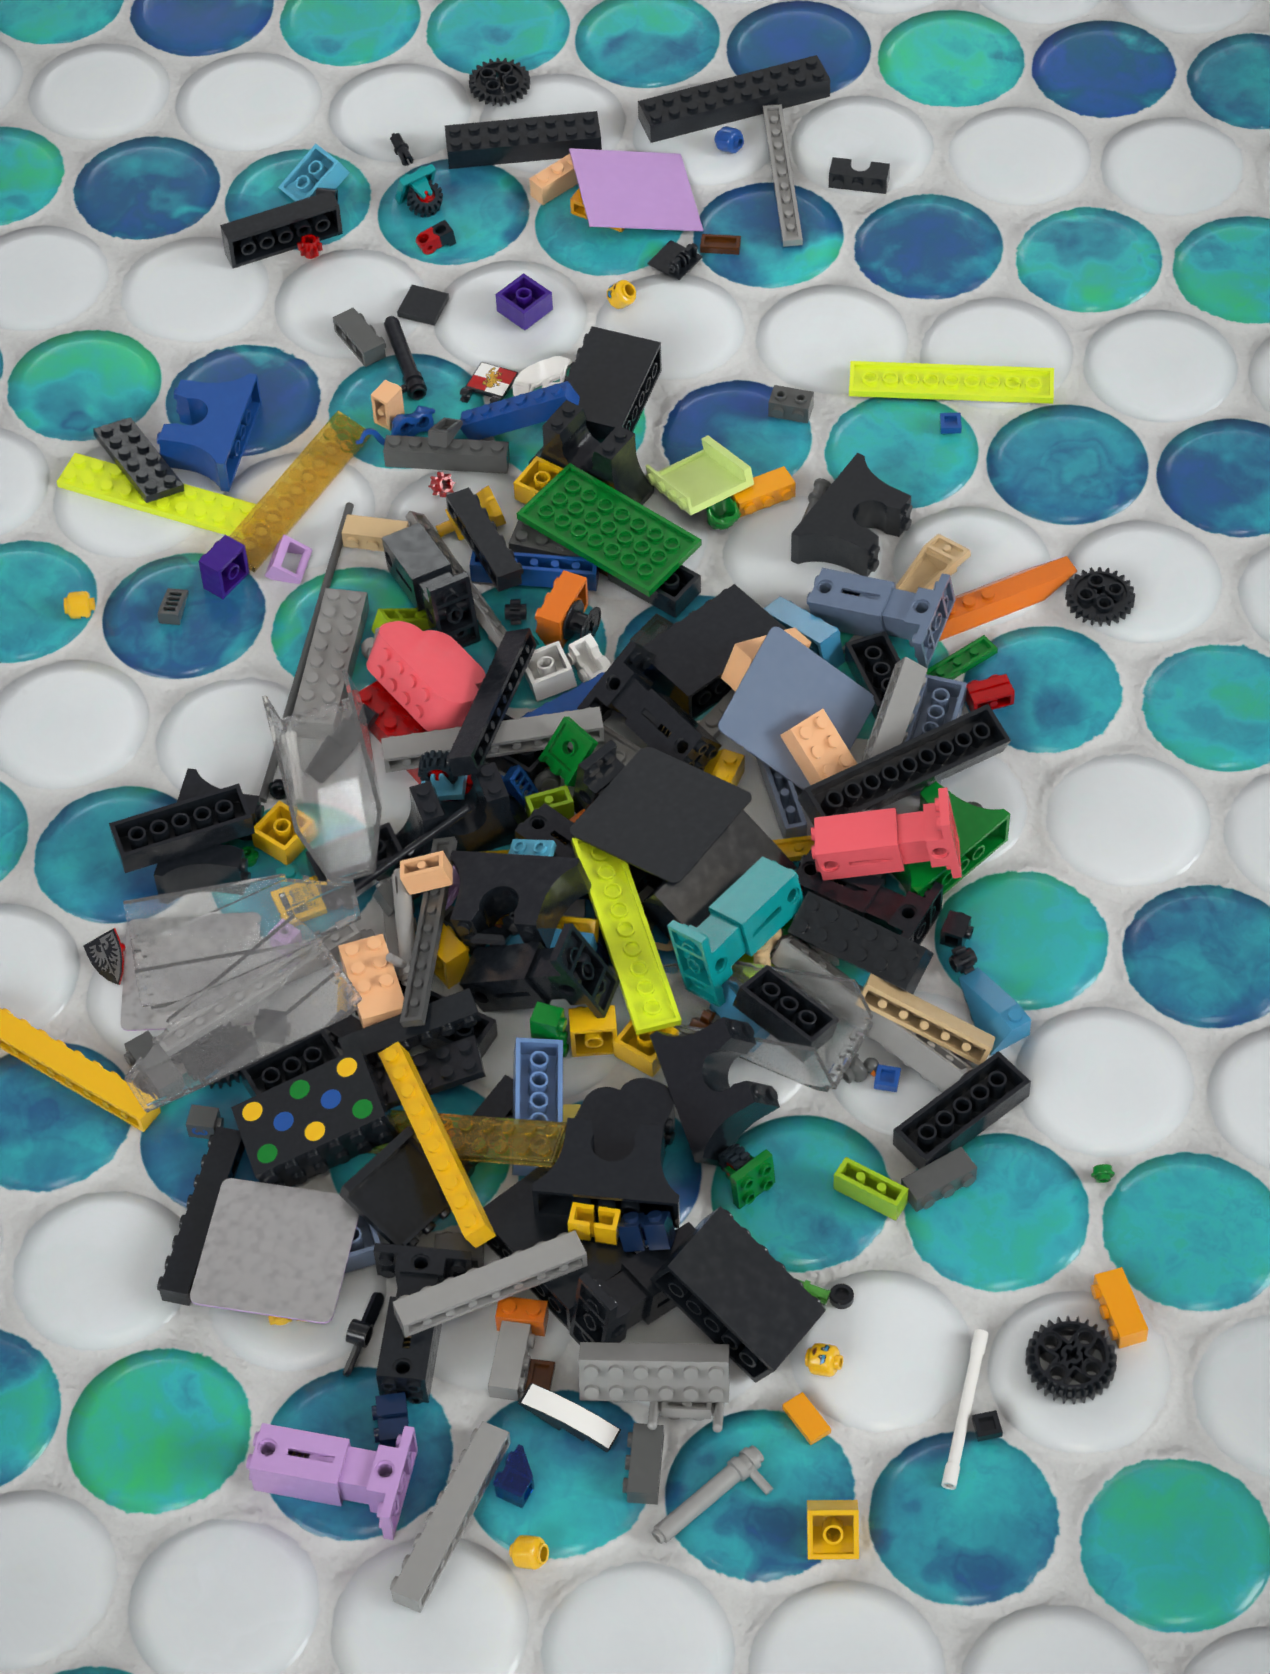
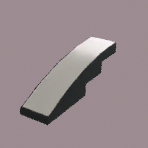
(570, 1416)

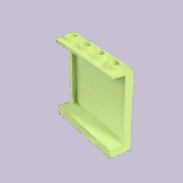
(702, 477)

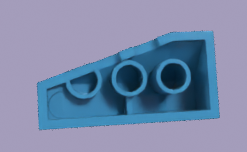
(994, 1010)

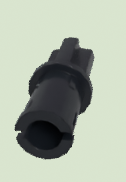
(401, 149)

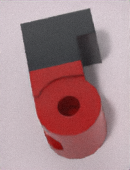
(435, 237)

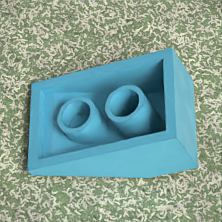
(314, 171)

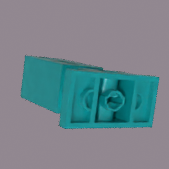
(737, 926)

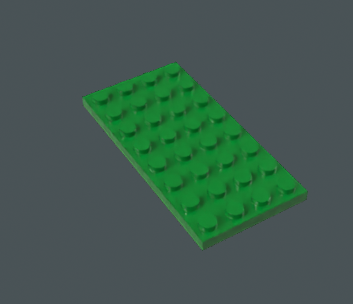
(609, 529)

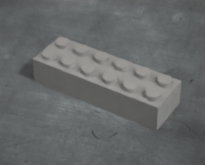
(654, 1372)

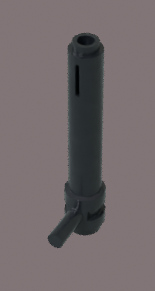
(412, 378)

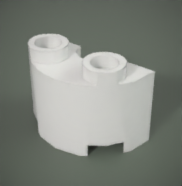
(587, 658)

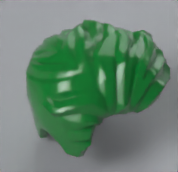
(723, 514)

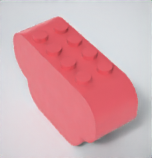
(426, 674)

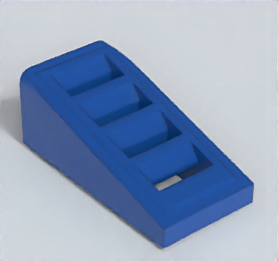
(517, 773)

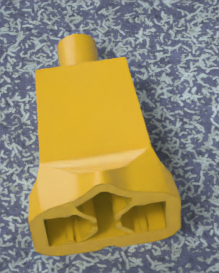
(487, 501)

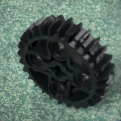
(1070, 1364)

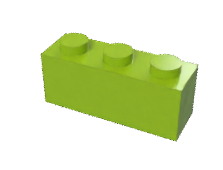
(870, 1188)

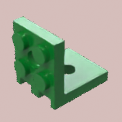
(557, 754)

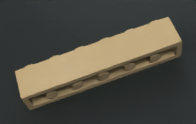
(927, 1020)

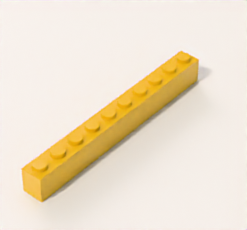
(72, 1070)
(437, 1145)

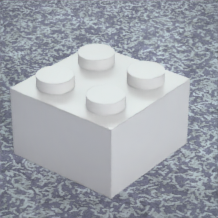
(549, 672)

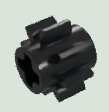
(515, 611)
(962, 959)

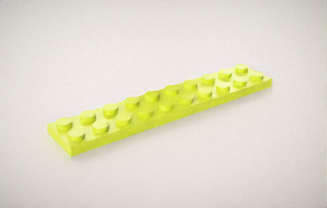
(951, 382)
(192, 506)
(628, 940)

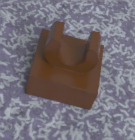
(706, 1019)

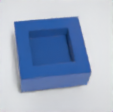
(950, 423)
(887, 1078)

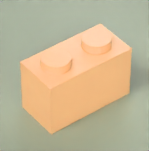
(387, 403)
(426, 872)

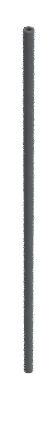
(302, 662)

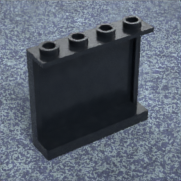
(398, 1192)

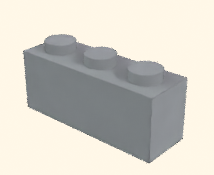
(511, 1360)

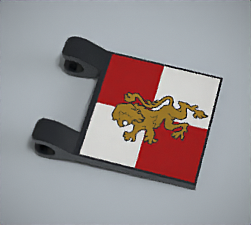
(489, 381)

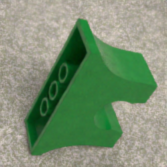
(979, 834)

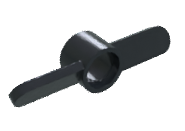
(361, 1331)

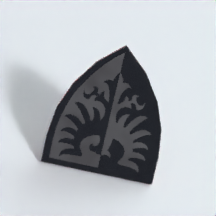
(107, 955)

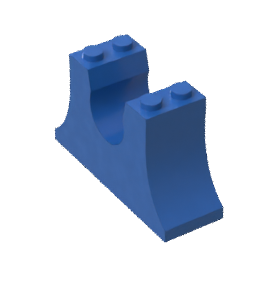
(217, 427)

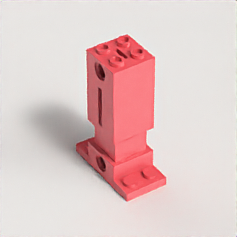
(886, 841)

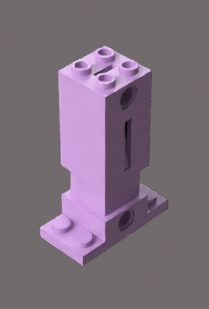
(332, 1471)

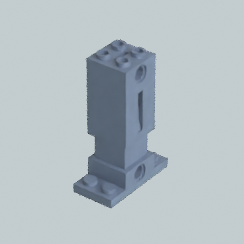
(874, 605)

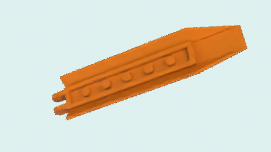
(1007, 595)

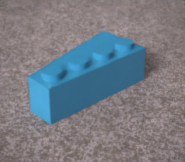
(824, 637)

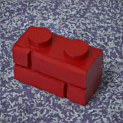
(993, 691)

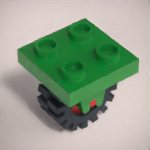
(747, 1174)

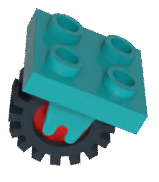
(420, 191)

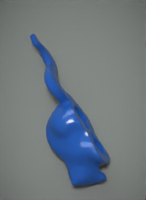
(405, 424)

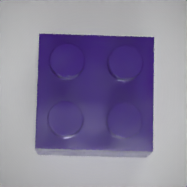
(524, 301)
(224, 566)

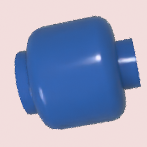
(729, 139)

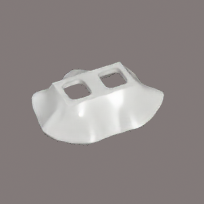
(541, 374)

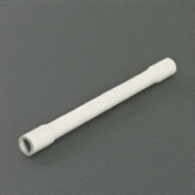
(952, 1466)

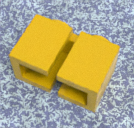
(583, 1222)

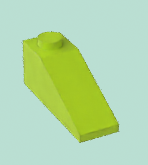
(408, 615)

